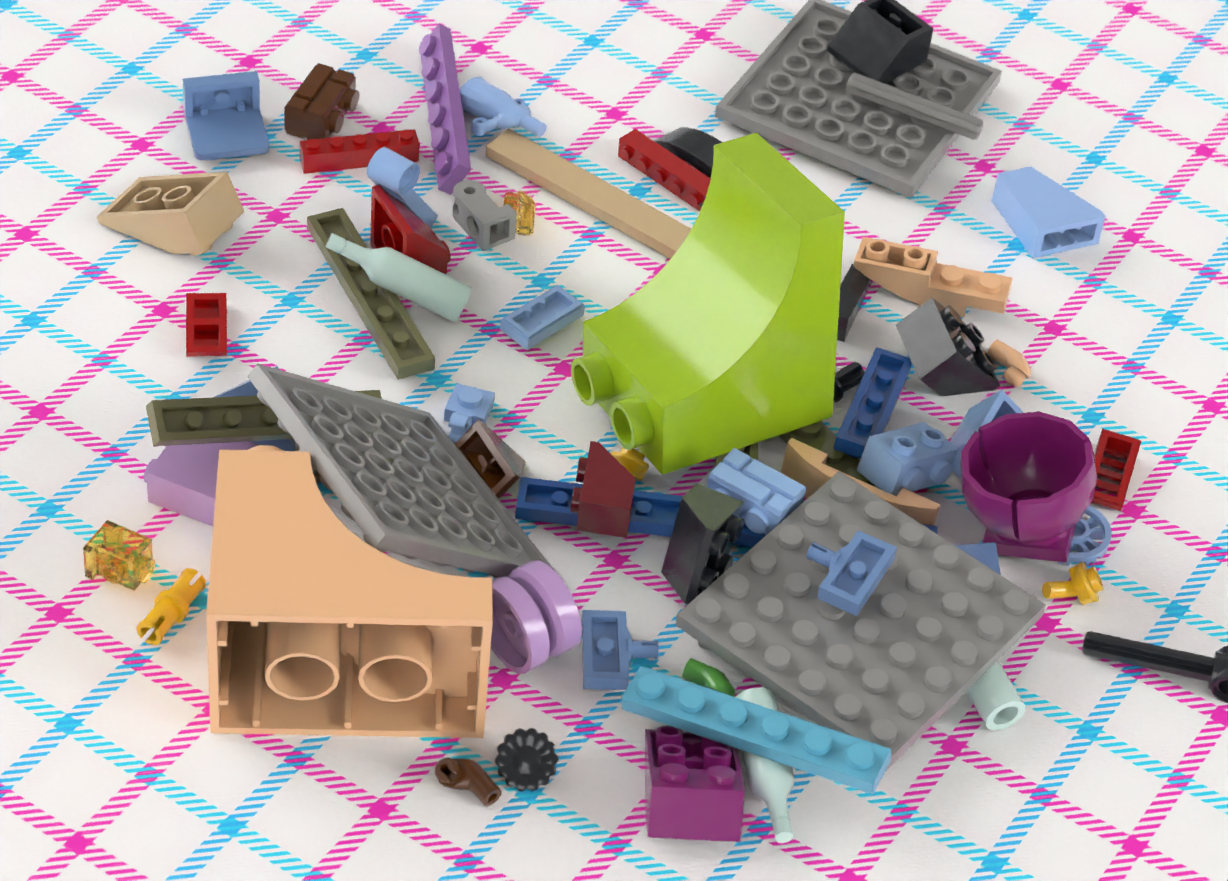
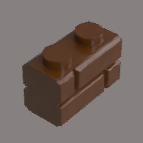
(321, 103)

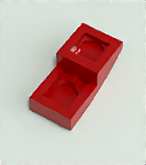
(206, 324)

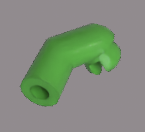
(707, 677)

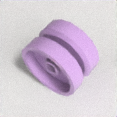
(533, 617)

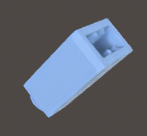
(1045, 213)

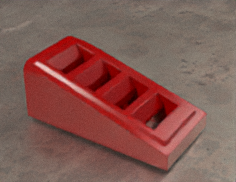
(1121, 447)

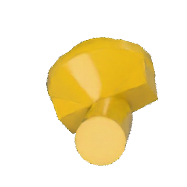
(632, 461)
(1084, 583)

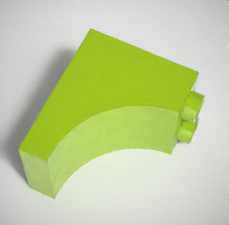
(735, 325)

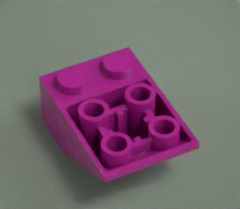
(692, 787)

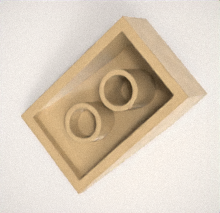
(176, 211)

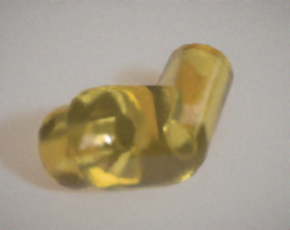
(525, 209)

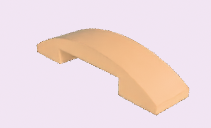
(809, 468)

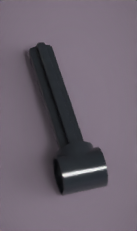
(1163, 659)

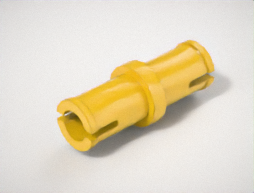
(171, 606)

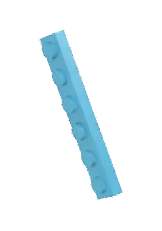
(757, 729)

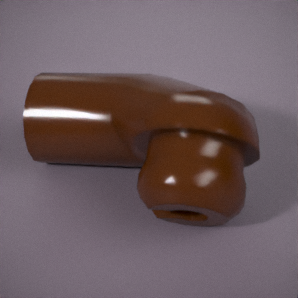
(467, 775)

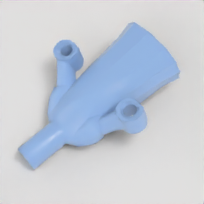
(496, 109)

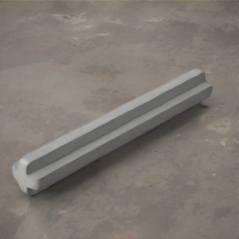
(914, 106)

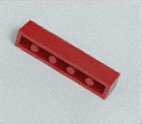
(355, 150)
(664, 168)

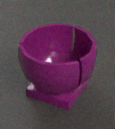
(1029, 483)

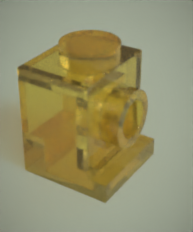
(119, 556)

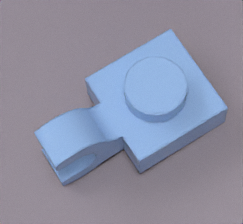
(466, 407)

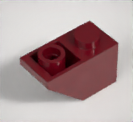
(606, 494)

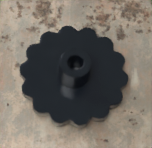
(526, 759)

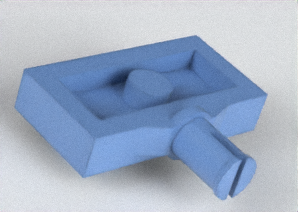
(852, 570)
(609, 650)

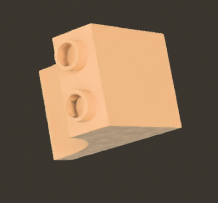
(324, 628)

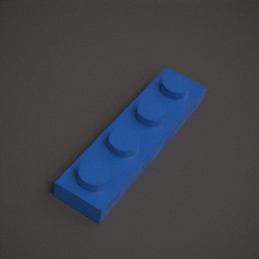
(873, 401)

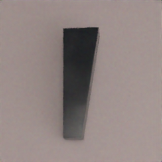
(852, 294)

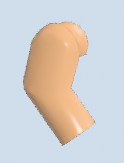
(1016, 363)

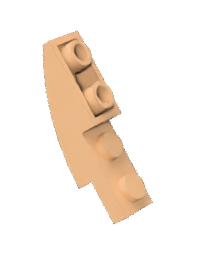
(918, 277)

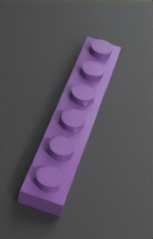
(444, 108)

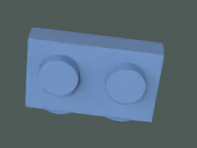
(224, 115)

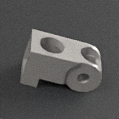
(481, 216)

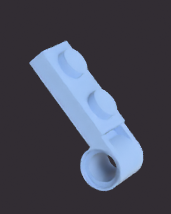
(398, 178)

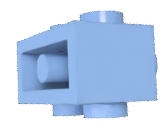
(907, 459)

